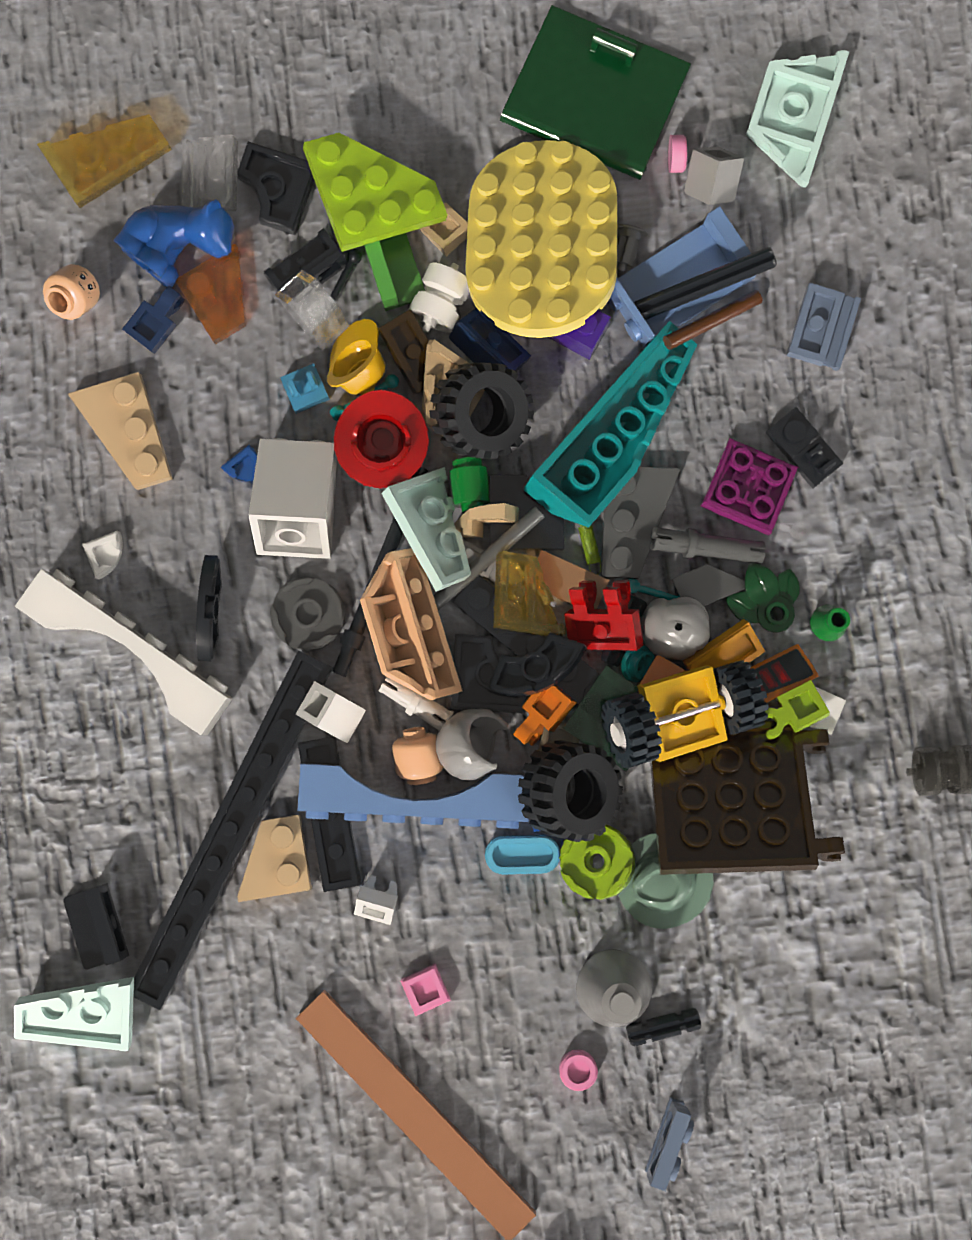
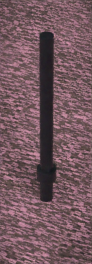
(353, 638)

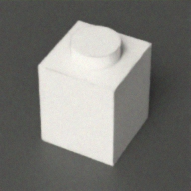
(330, 712)

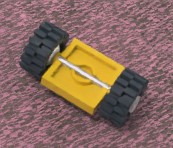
(684, 713)

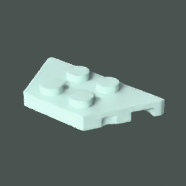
(795, 110)

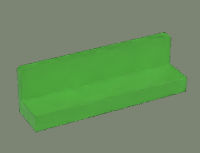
(394, 271)

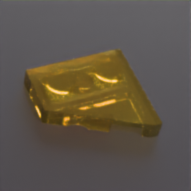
(522, 596)

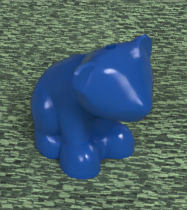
(160, 232)

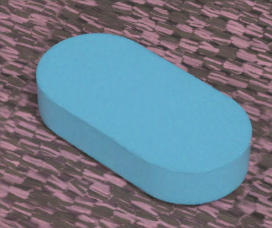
(522, 854)

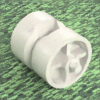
(444, 290)

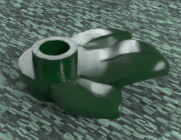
(764, 593)

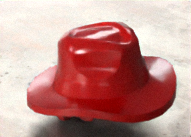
(381, 439)

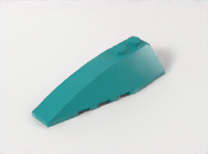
(612, 437)

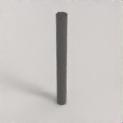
(488, 556)

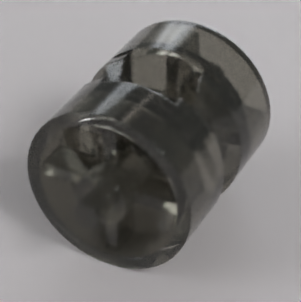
(937, 770)

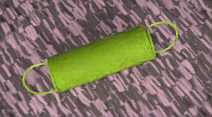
(589, 545)

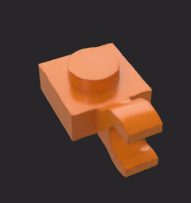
(545, 710)

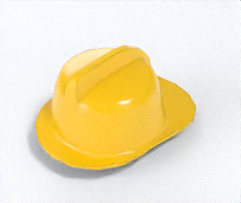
(356, 359)

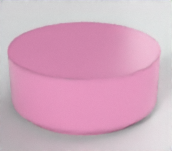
(677, 153)
(578, 1070)

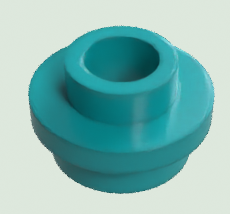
(636, 663)

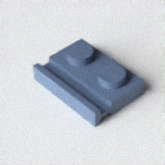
(823, 326)
(674, 1129)

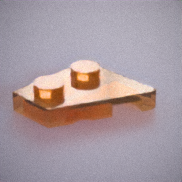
(217, 294)

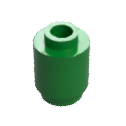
(469, 483)

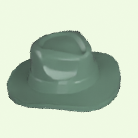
(663, 899)

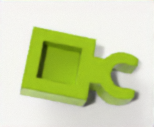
(798, 708)

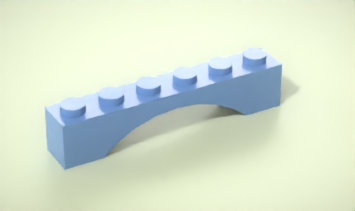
(333, 790)

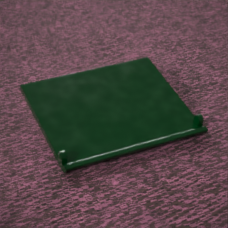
(595, 91)

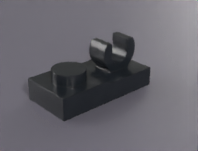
(804, 447)

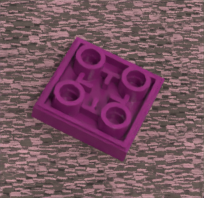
(749, 486)

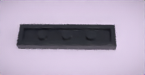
(334, 835)

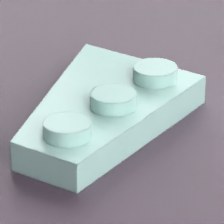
(428, 525)

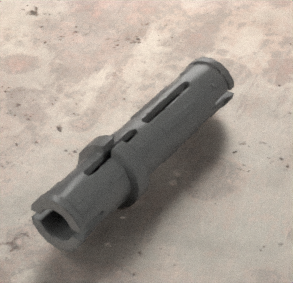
(694, 543)

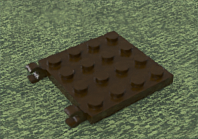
(740, 806)

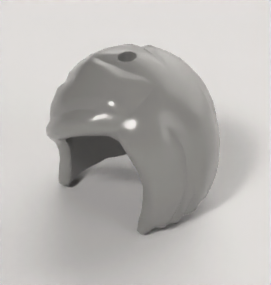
(660, 632)
(468, 743)

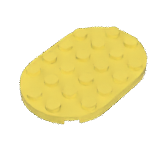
(542, 238)

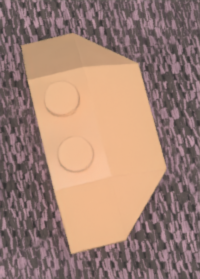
(408, 627)

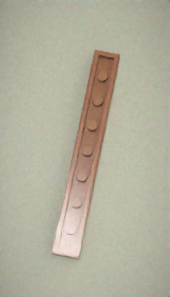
(416, 1116)

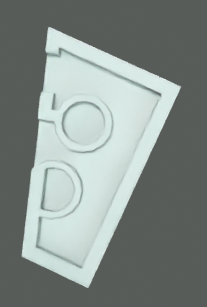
(80, 1016)

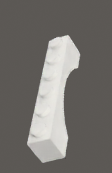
(188, 695)

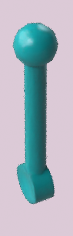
(391, 382)
(636, 587)

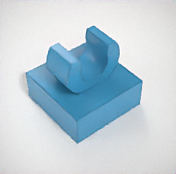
(304, 388)

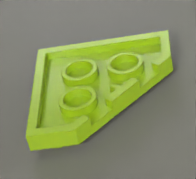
(369, 192)

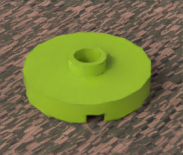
(600, 883)

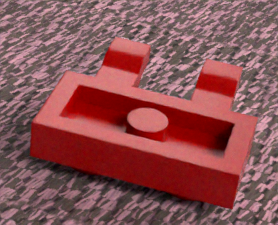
(604, 628)

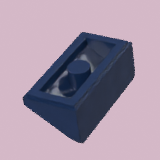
(487, 343)

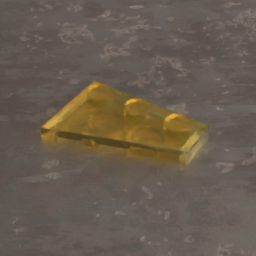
(104, 158)

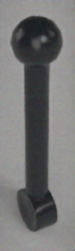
(354, 257)

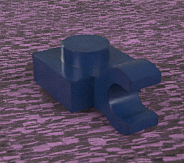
(151, 324)

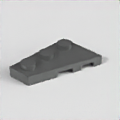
(631, 519)

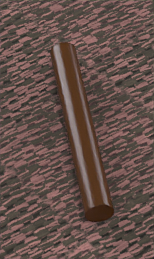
(712, 319)

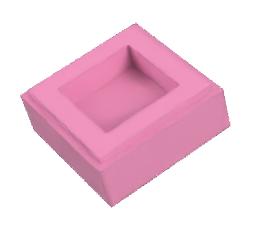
(425, 989)

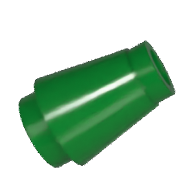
(822, 624)

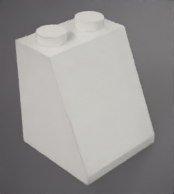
(293, 498)

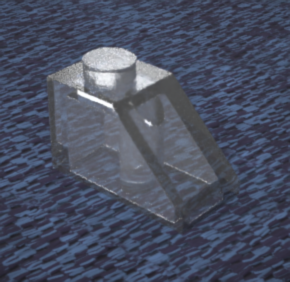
(313, 309)

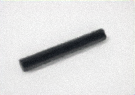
(706, 283)

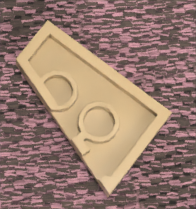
(127, 427)

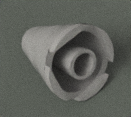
(614, 988)

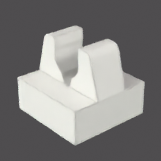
(375, 903)

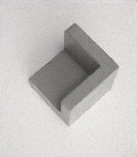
(713, 175)

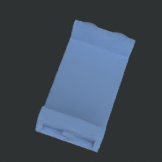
(697, 252)

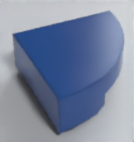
(242, 465)

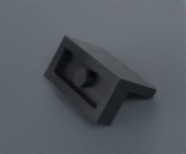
(96, 927)

